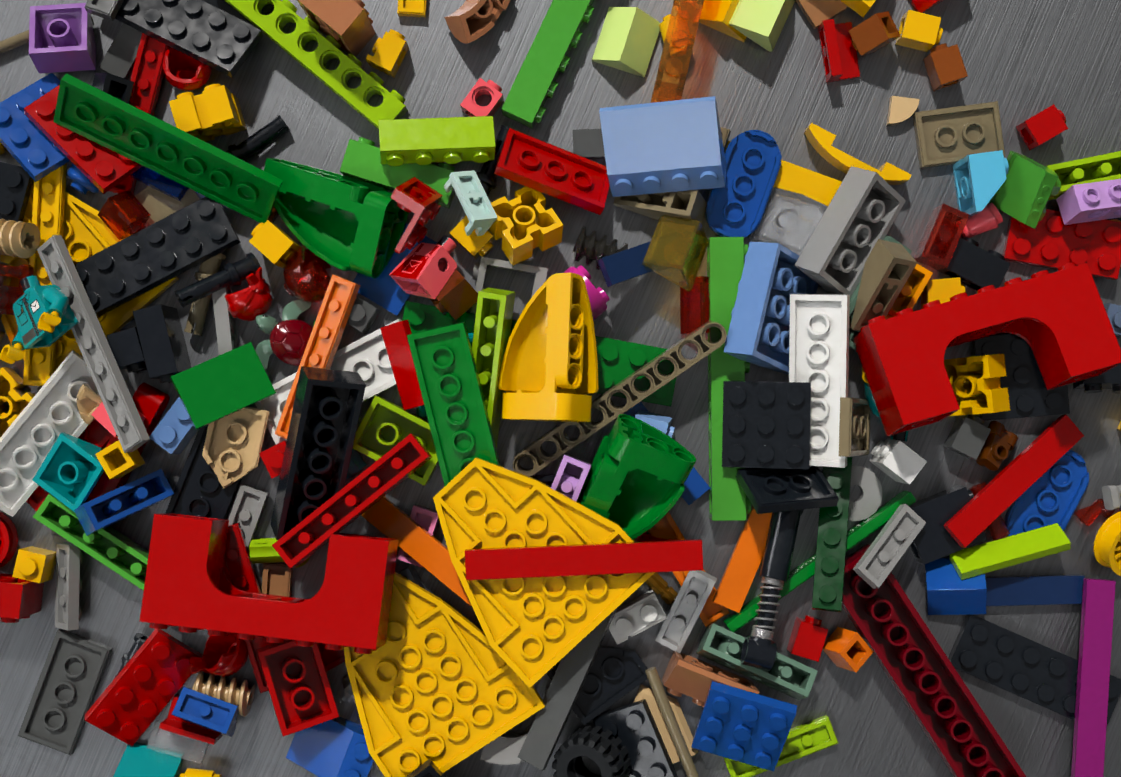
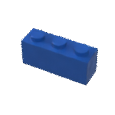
(123, 502)

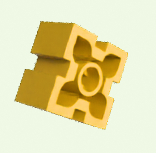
(208, 114)
(525, 225)
(978, 384)
(12, 392)

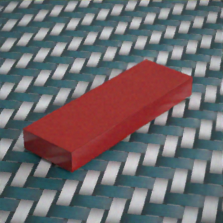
(402, 363)

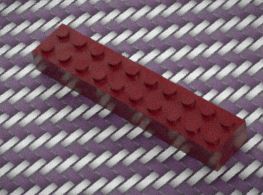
(925, 677)

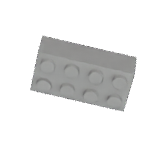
(849, 230)

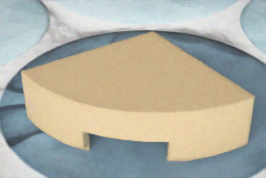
(901, 109)
(87, 402)

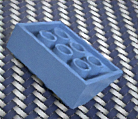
(663, 147)
(762, 306)

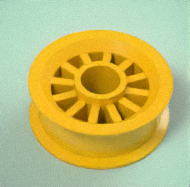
(1108, 544)

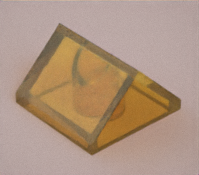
(677, 250)

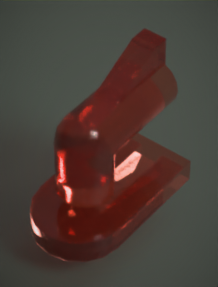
(1089, 514)

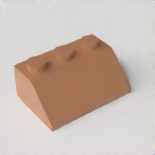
(343, 20)
(693, 678)

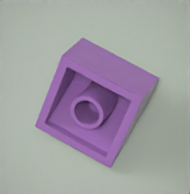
(61, 38)

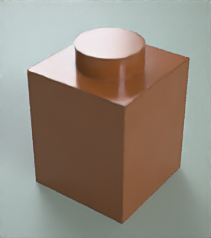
(874, 33)
(944, 66)

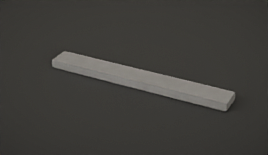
(94, 346)

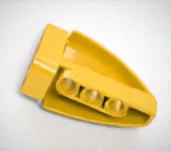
(552, 355)

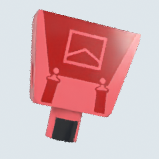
(426, 268)

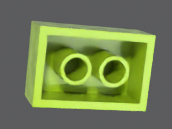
(389, 424)

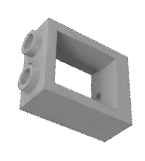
(480, 272)

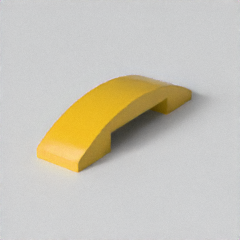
(822, 140)

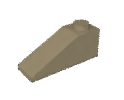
(676, 204)
(881, 281)

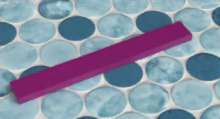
(1093, 678)

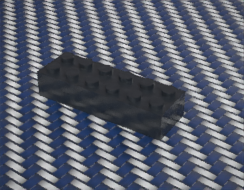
(317, 444)

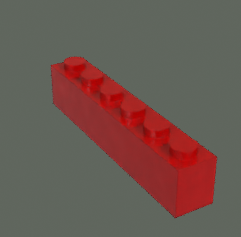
(352, 501)

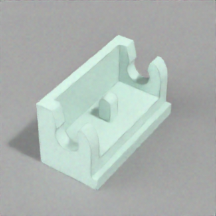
(473, 200)

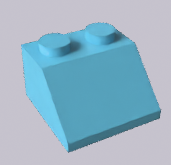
(978, 179)

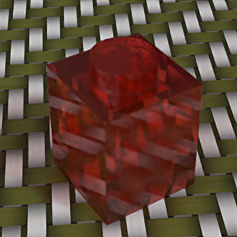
(124, 214)

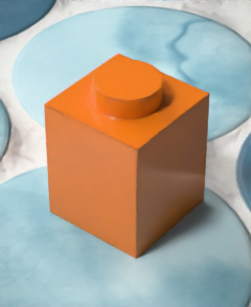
(847, 649)

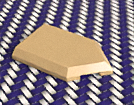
(235, 444)
(647, 693)

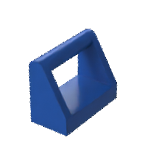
(206, 711)

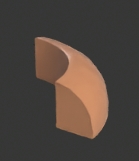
(475, 18)

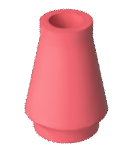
(983, 221)

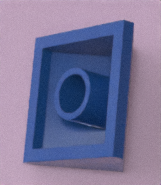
(950, 594)

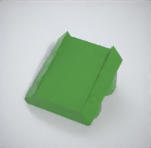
(1026, 189)

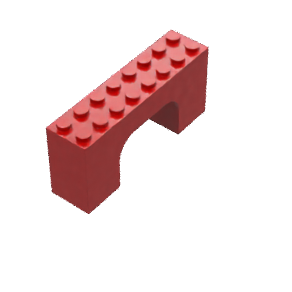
(1051, 311)
(191, 590)

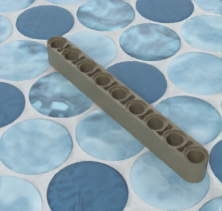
(633, 395)

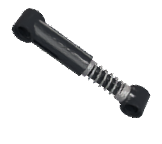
(759, 648)

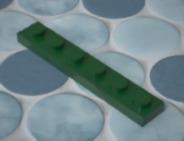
(832, 542)

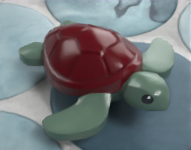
(287, 337)

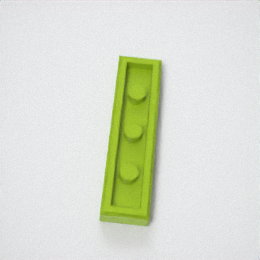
(1010, 551)
(799, 743)

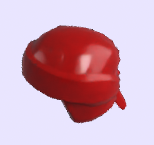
(184, 70)
(252, 300)
(221, 656)

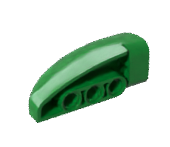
(339, 216)
(636, 475)

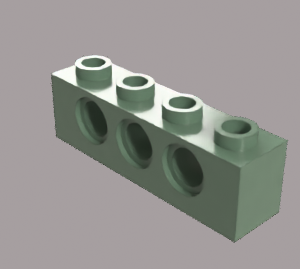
(785, 676)

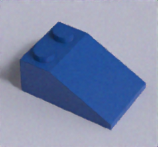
(332, 749)

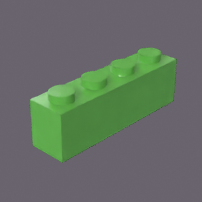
(364, 163)

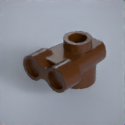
(996, 446)

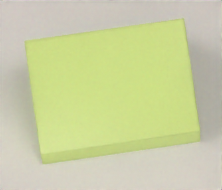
(761, 20)
(627, 40)

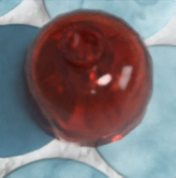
(306, 276)

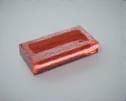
(694, 306)

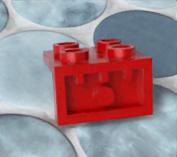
(423, 202)

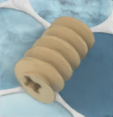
(18, 238)
(230, 693)

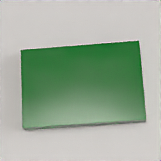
(222, 385)

